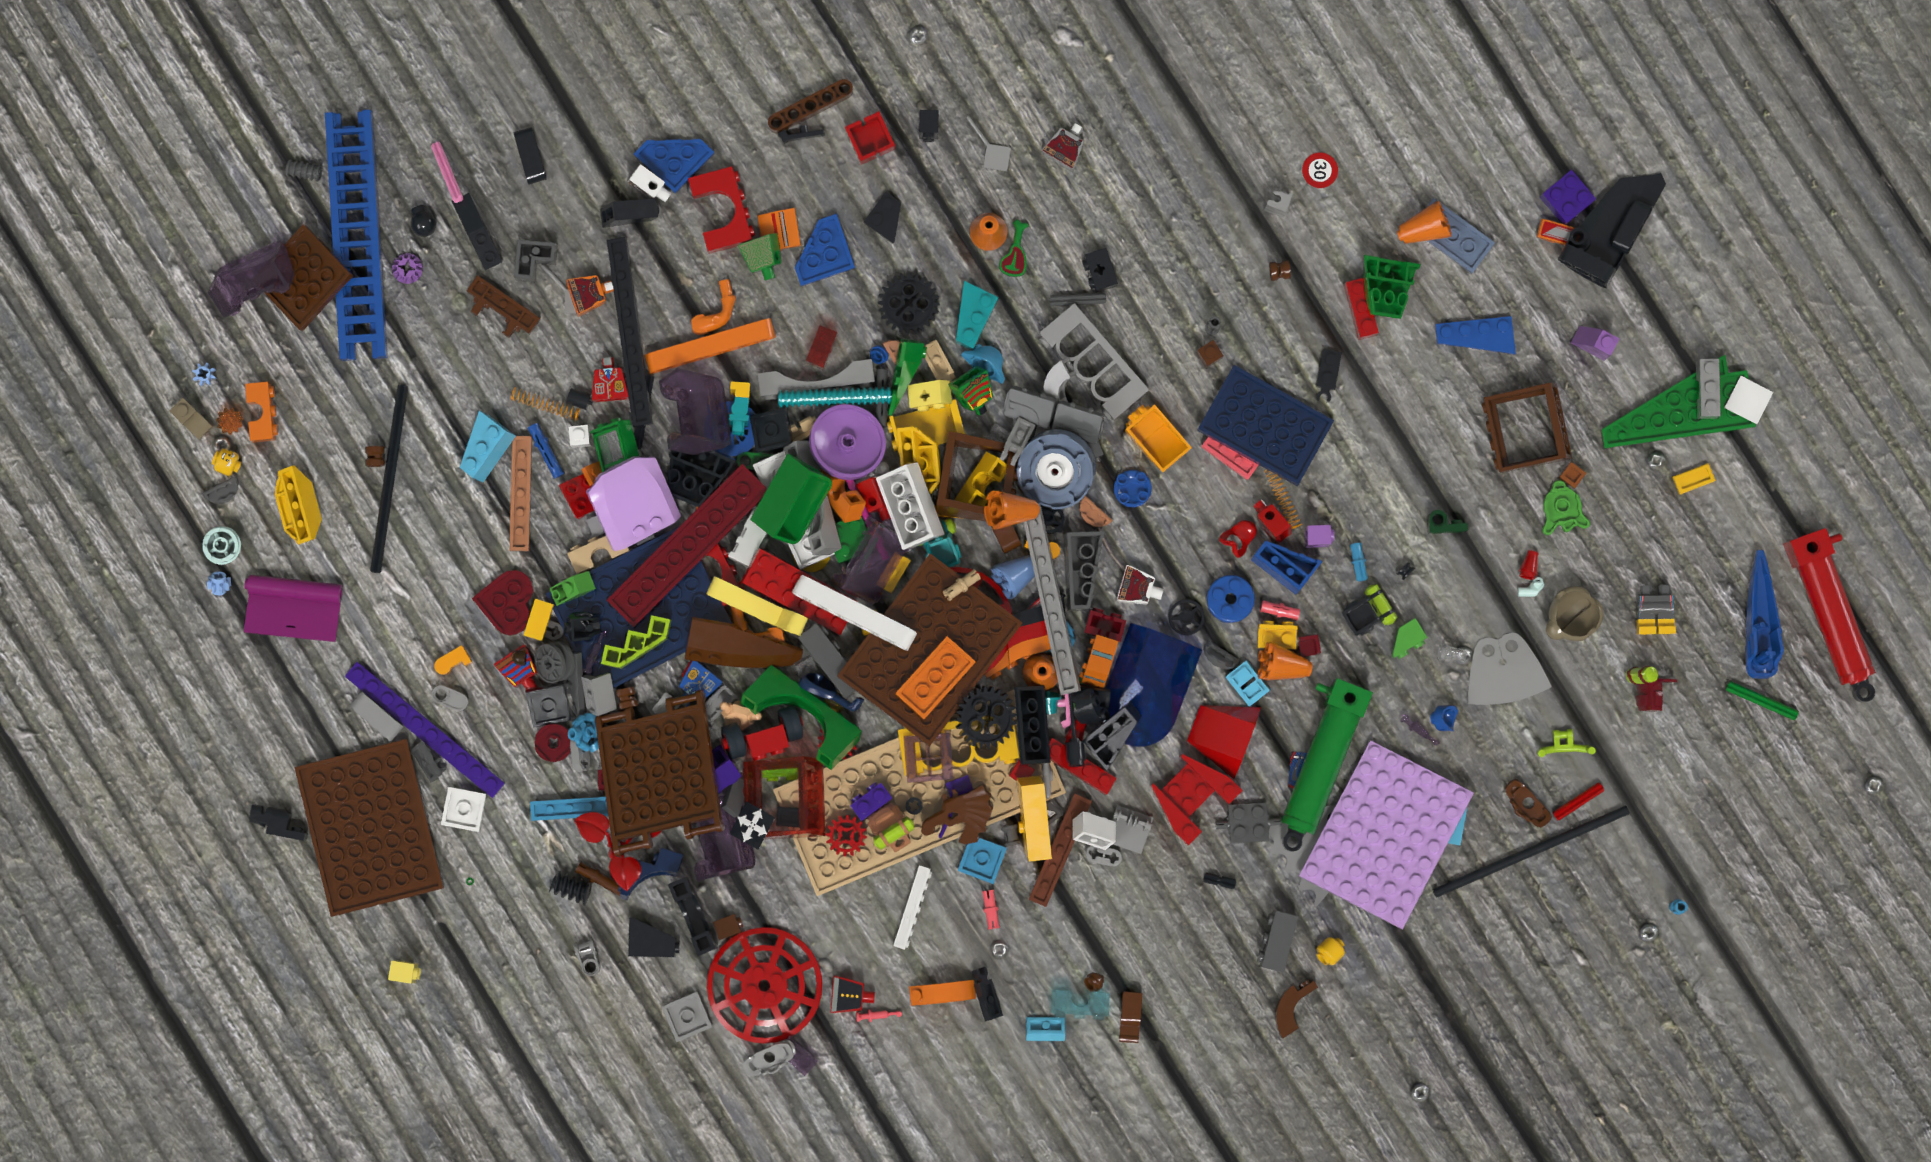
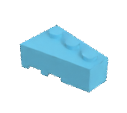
(485, 446)

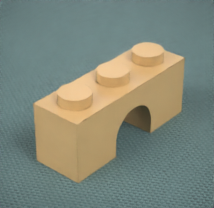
(582, 556)

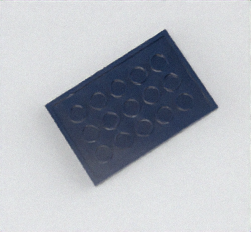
(1265, 425)

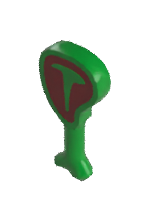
(1015, 262)

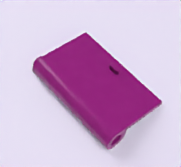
(284, 602)

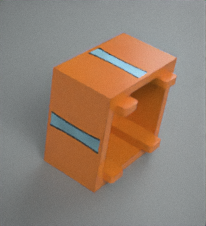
(1099, 661)

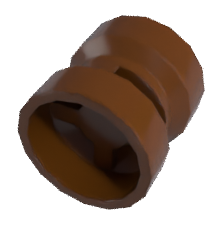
(1284, 270)
(374, 456)
(627, 698)

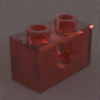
(821, 347)

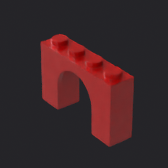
(724, 182)

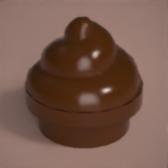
(1094, 981)

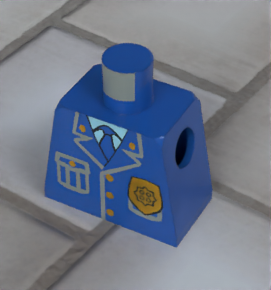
(699, 678)

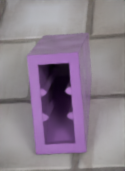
(1595, 341)

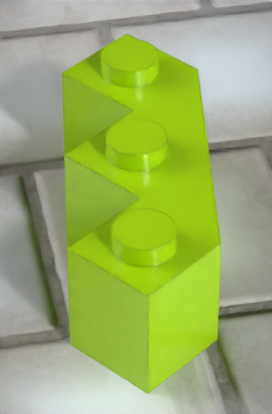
(637, 644)

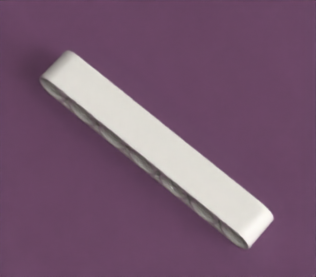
(854, 612)

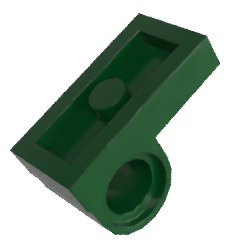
(1455, 527)

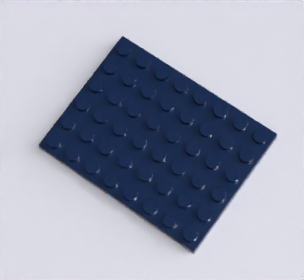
(681, 604)

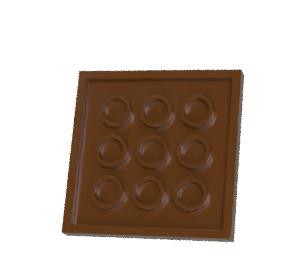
(316, 278)

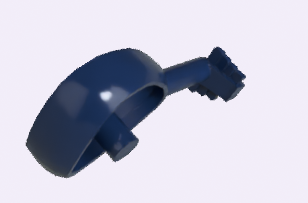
(821, 686)

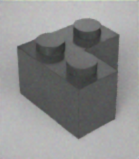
(531, 253)

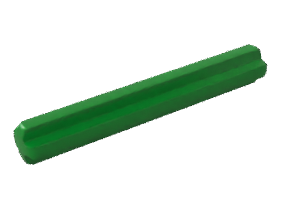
(1762, 700)

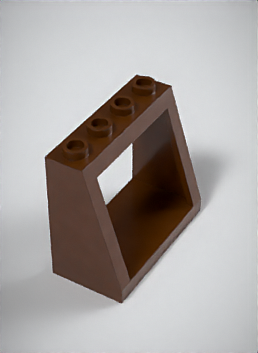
(1557, 419)
(961, 509)

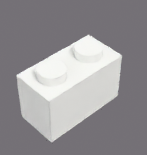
(1094, 830)

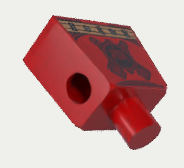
(1277, 527)

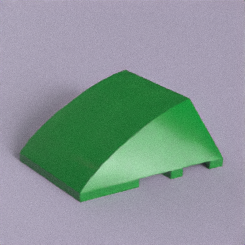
(1387, 285)

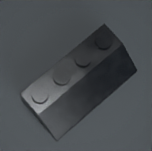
(1032, 725)

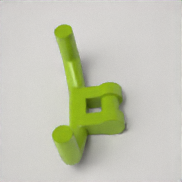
(1569, 747)

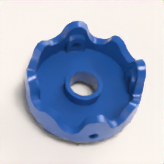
(1230, 612)

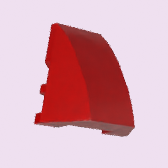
(1224, 734)

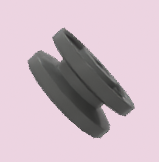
(554, 662)

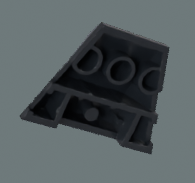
(697, 476)

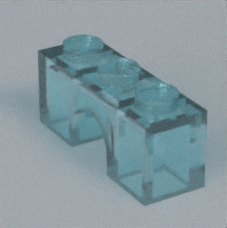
(1097, 1006)

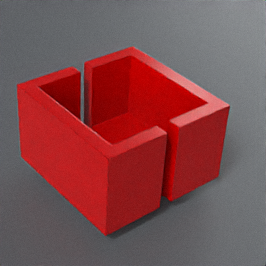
(870, 138)

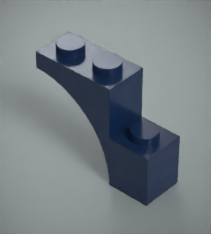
(665, 863)

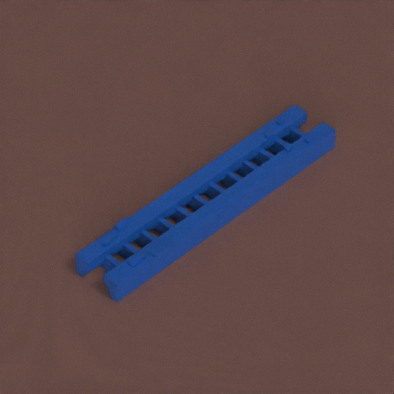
(340, 234)

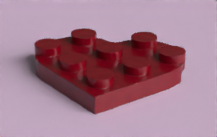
(506, 602)

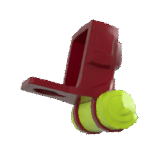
(1649, 687)

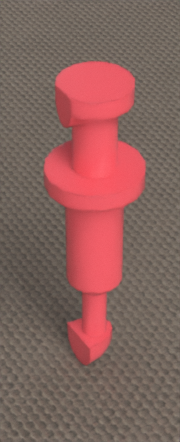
(876, 1015)

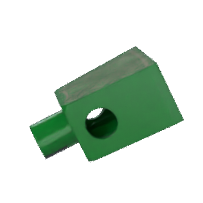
(762, 254)

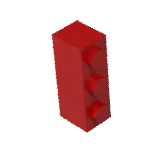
(1363, 321)

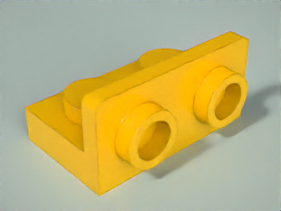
(1282, 635)

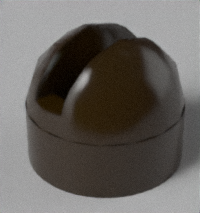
(520, 657)

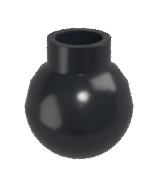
(422, 221)

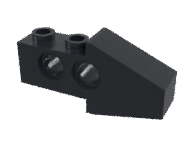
(477, 232)

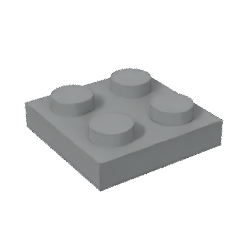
(687, 1016)

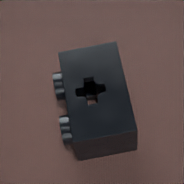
(928, 125)
(1108, 277)

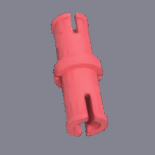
(1280, 610)
(990, 909)

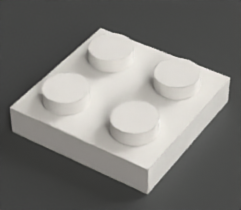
(463, 809)

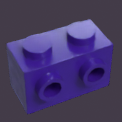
(871, 801)

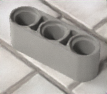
(376, 716)

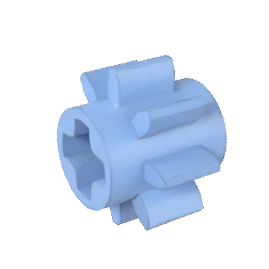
(198, 372)
(218, 583)

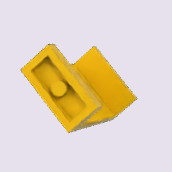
(934, 423)

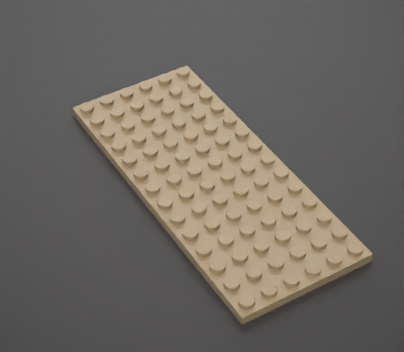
(885, 766)

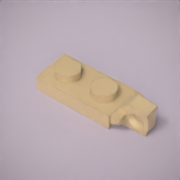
(938, 362)

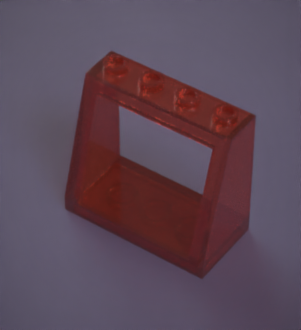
(810, 793)

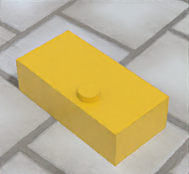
(1034, 818)

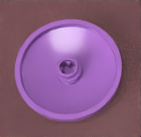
(847, 442)

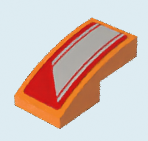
(1555, 232)

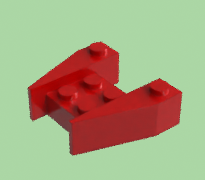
(1187, 793)

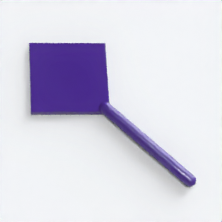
(962, 786)

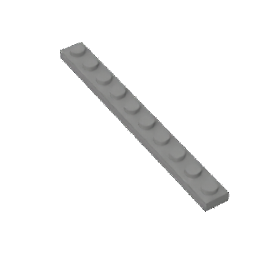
(1052, 605)

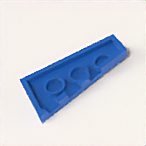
(1480, 334)

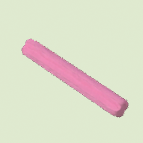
(447, 172)

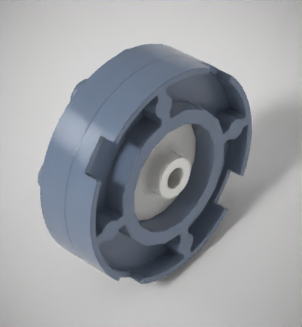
(1073, 463)

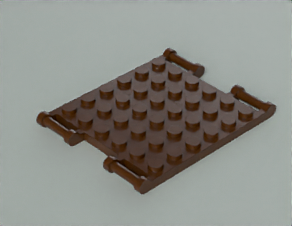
(658, 772)

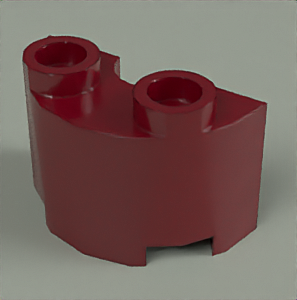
(1105, 625)

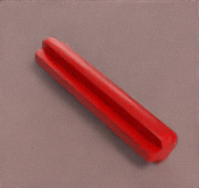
(1578, 801)

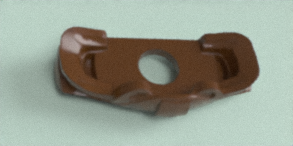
(1517, 793)

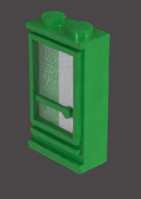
(614, 442)

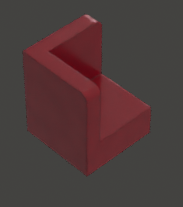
(1309, 645)

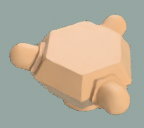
(738, 714)

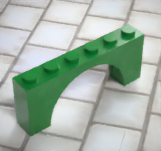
(776, 688)

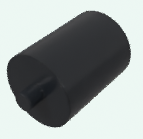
(579, 399)

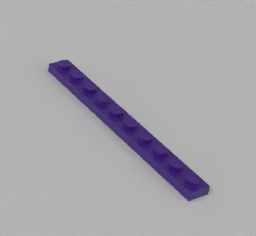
(425, 730)

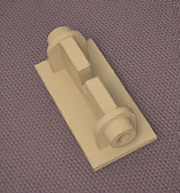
(802, 432)

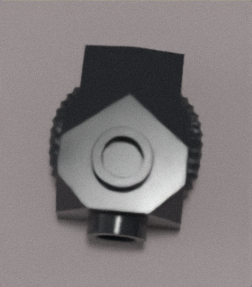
(582, 625)

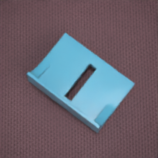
(1253, 691)

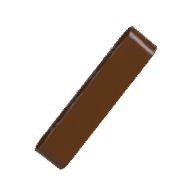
(816, 98)

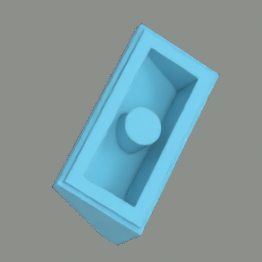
(1045, 1029)

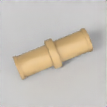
(961, 585)

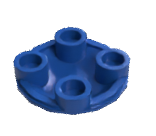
(1132, 488)

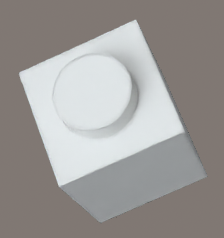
(579, 436)

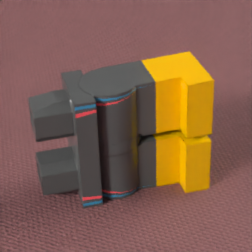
(1655, 610)

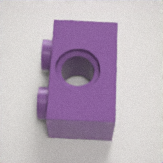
(1319, 536)

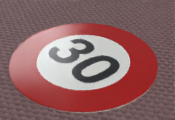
(1320, 170)

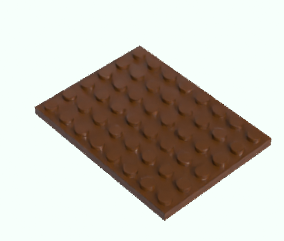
(968, 620)
(369, 827)

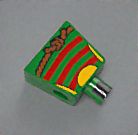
(973, 390)

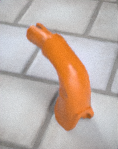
(704, 324)
(774, 633)

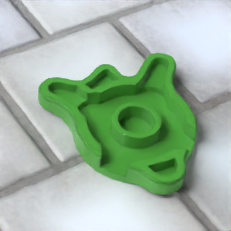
(1563, 508)

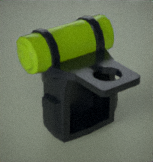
(1369, 611)

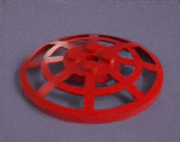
(778, 985)

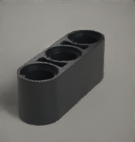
(530, 155)

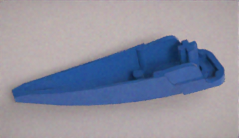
(1763, 626)

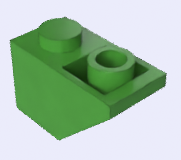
(572, 588)
(1406, 637)

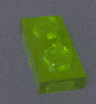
(772, 775)

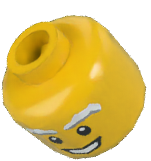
(226, 462)

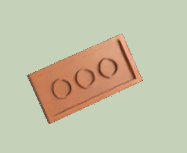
(935, 677)

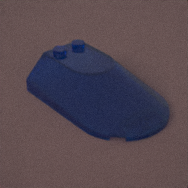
(1154, 677)

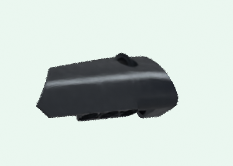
(1612, 228)

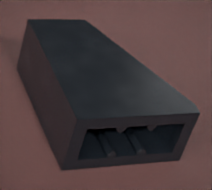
(629, 212)
(650, 941)

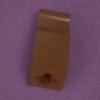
(1130, 1017)

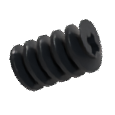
(571, 888)

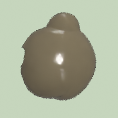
(1574, 615)

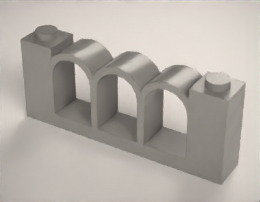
(1066, 323)

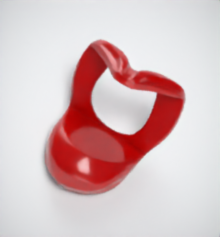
(1245, 531)

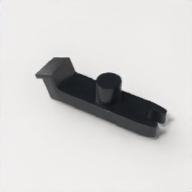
(804, 134)

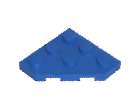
(674, 159)
(824, 253)

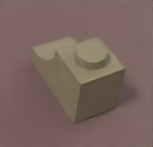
(191, 418)

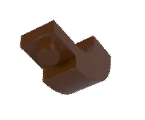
(1285, 1007)

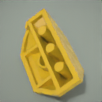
(920, 448)
(297, 505)

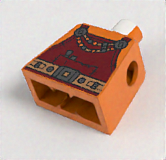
(588, 293)

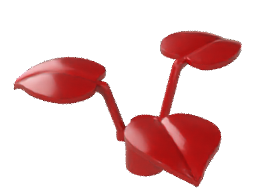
(593, 828)

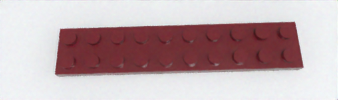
(688, 545)

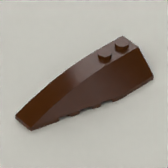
(726, 646)

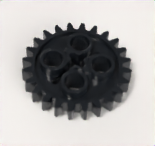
(896, 291)
(968, 714)

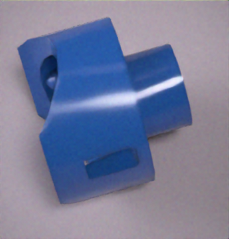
(1444, 717)

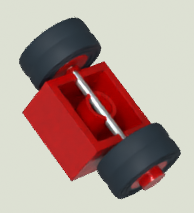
(770, 740)

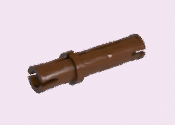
(597, 877)

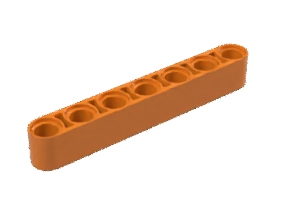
(710, 346)

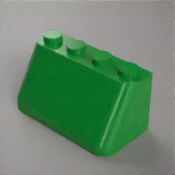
(791, 500)

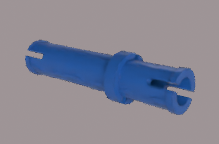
(545, 450)

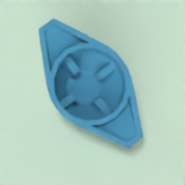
(986, 358)

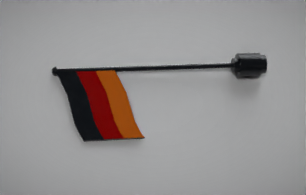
(1033, 639)

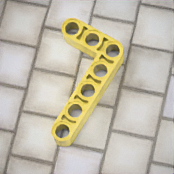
(757, 607)

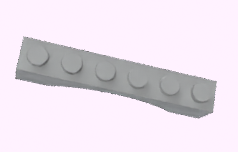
(856, 374)
(823, 532)

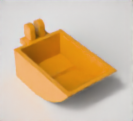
(1156, 436)

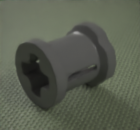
(1011, 835)

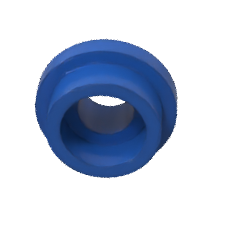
(879, 354)

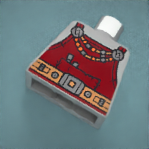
(1065, 147)

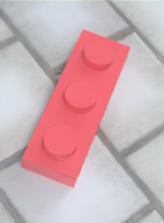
(1230, 458)

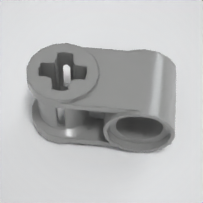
(587, 956)

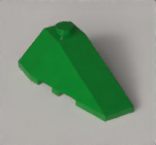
(908, 360)

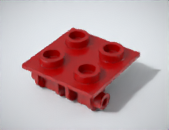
(576, 496)

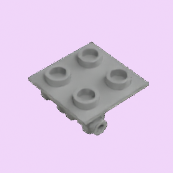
(1131, 829)

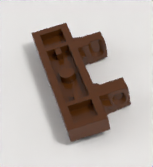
(490, 297)

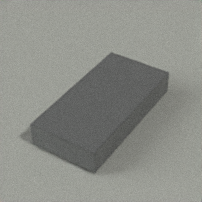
(734, 798)

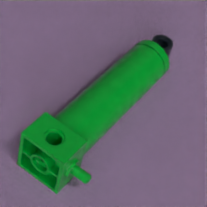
(1324, 759)

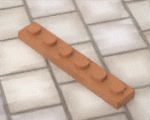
(520, 493)

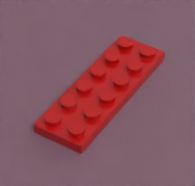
(777, 580)

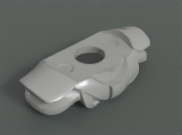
(757, 1064)

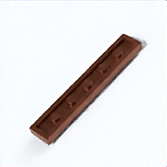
(1059, 851)

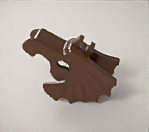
(971, 807)

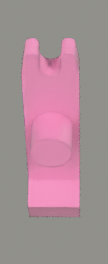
(1064, 702)

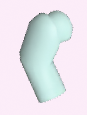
(1533, 589)

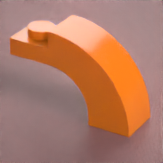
(942, 992)

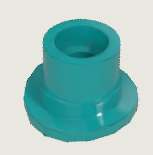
(1051, 701)

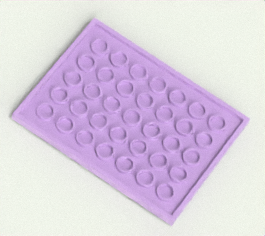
(1386, 835)

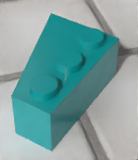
(974, 314)

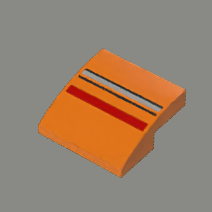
(782, 223)

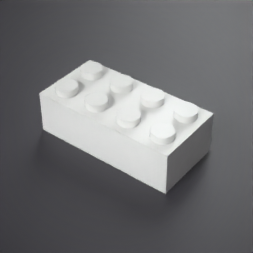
(910, 506)

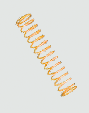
(576, 412)
(1293, 511)

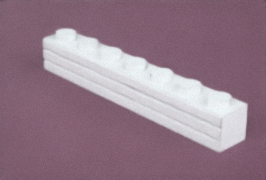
(912, 907)

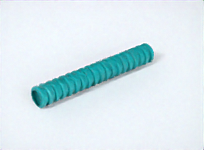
(834, 396)

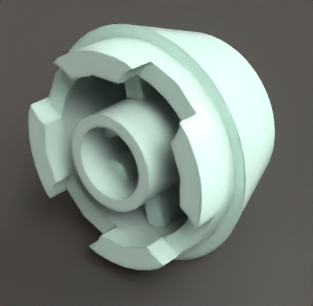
(221, 545)

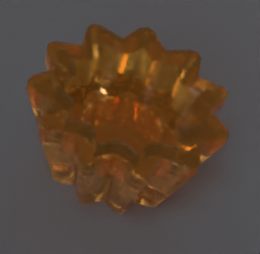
(229, 421)

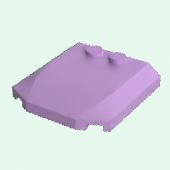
(632, 501)

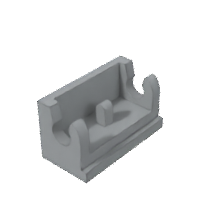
(1278, 205)

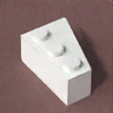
(748, 543)

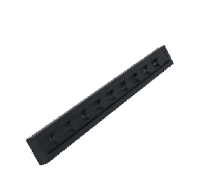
(629, 332)

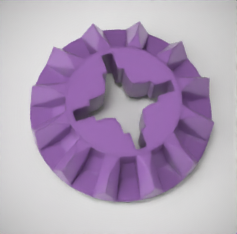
(411, 276)

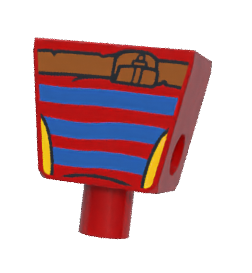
(517, 674)

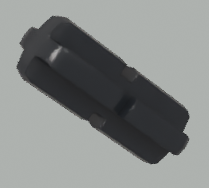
(1222, 881)

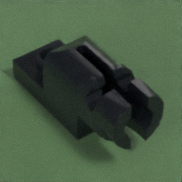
(276, 821)

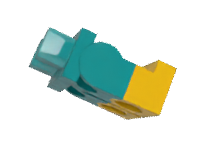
(739, 411)

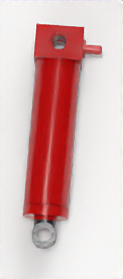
(1832, 609)

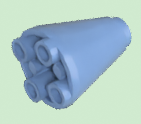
(1013, 575)

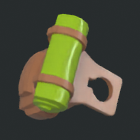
(890, 825)

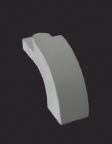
(1057, 378)

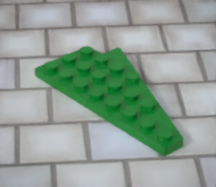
(1675, 414)

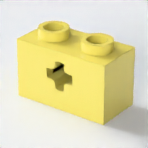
(929, 394)
(404, 971)

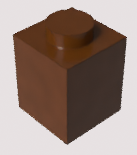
(1209, 354)
(728, 926)

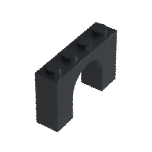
(695, 919)

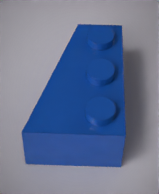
(1285, 566)

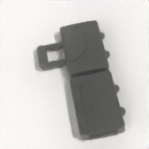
(1043, 410)

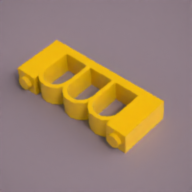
(1006, 752)

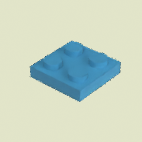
(982, 860)

